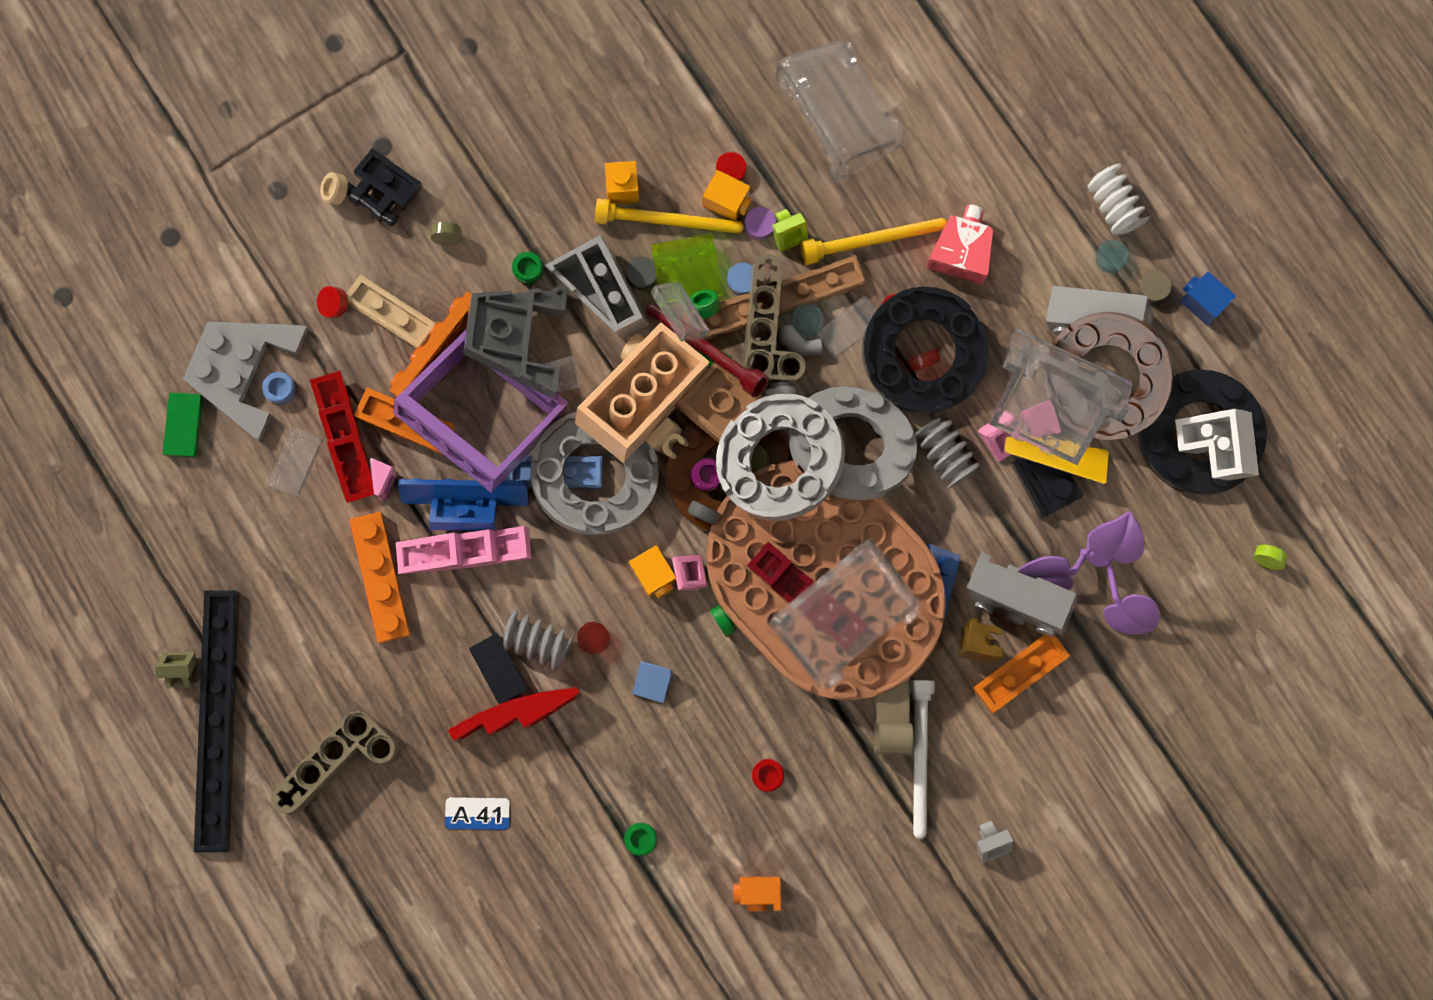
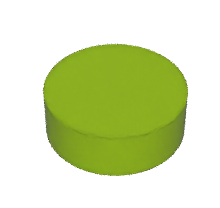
(1270, 557)

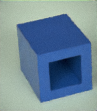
(1206, 297)

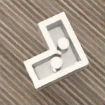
(1226, 437)

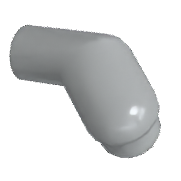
(793, 342)

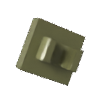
(176, 665)

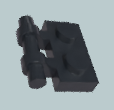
(387, 179)

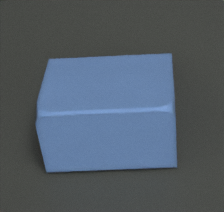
(652, 682)

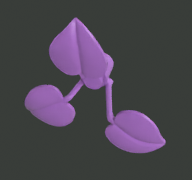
(1118, 540)

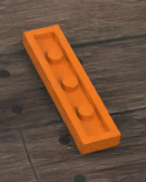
(442, 336)
(380, 577)

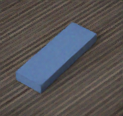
(578, 472)

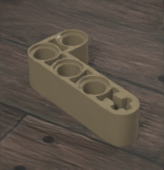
(769, 319)
(891, 722)
(327, 766)

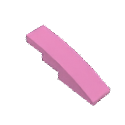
(463, 550)

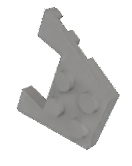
(228, 361)

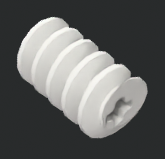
(1115, 201)

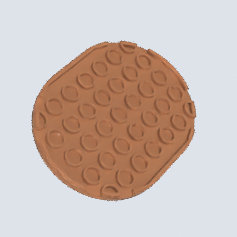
(815, 546)

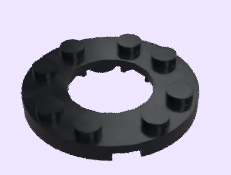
(956, 318)
(1158, 442)

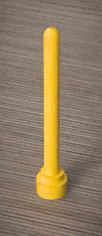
(608, 211)
(815, 250)

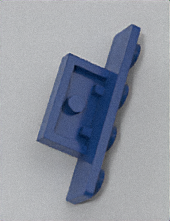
(462, 502)

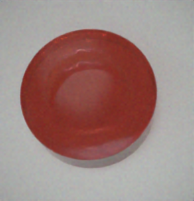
(925, 360)
(593, 638)

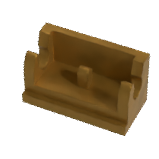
(976, 641)

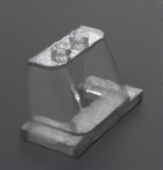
(1056, 397)

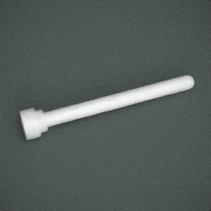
(921, 694)

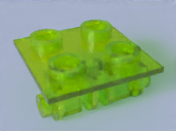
(688, 261)

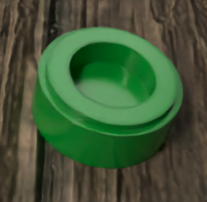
(527, 268)
(706, 303)
(723, 621)
(640, 839)

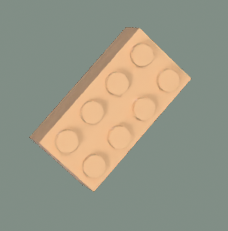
(640, 392)

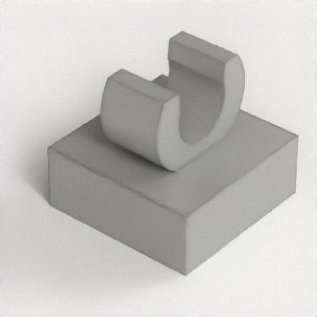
(993, 844)

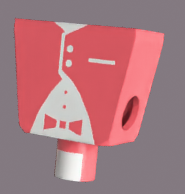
(964, 247)

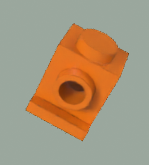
(758, 892)

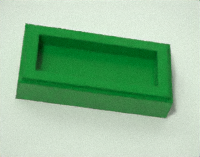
(182, 425)

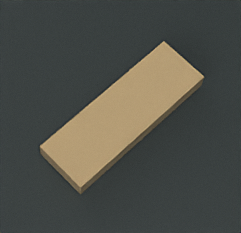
(389, 312)

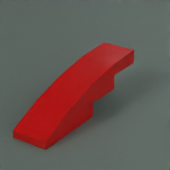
(343, 436)
(526, 709)

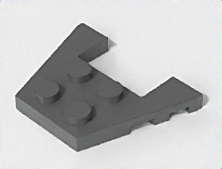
(501, 333)

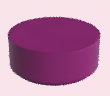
(705, 475)

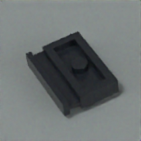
(1046, 486)

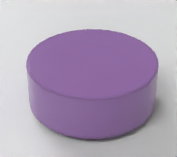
(759, 223)

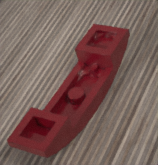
(779, 573)

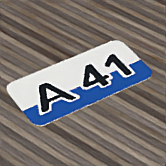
(477, 813)

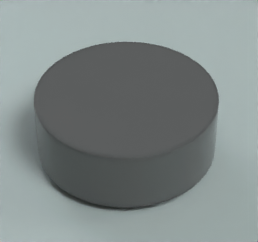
(641, 273)
(704, 513)

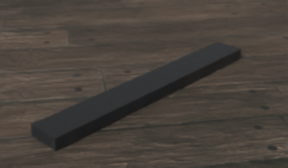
(216, 721)

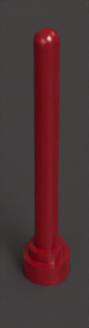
(752, 380)

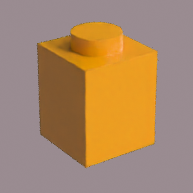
(622, 182)
(727, 196)
(653, 573)

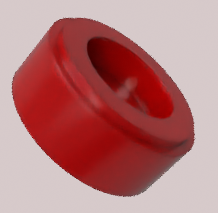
(732, 165)
(332, 302)
(768, 775)

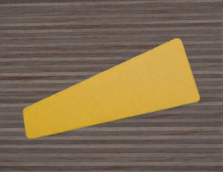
(1091, 466)

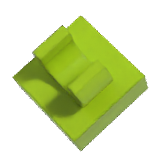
(789, 230)

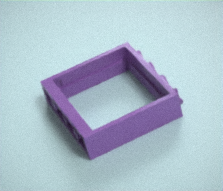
(448, 442)

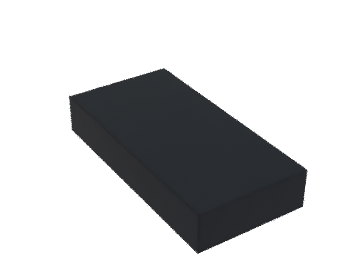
(498, 669)

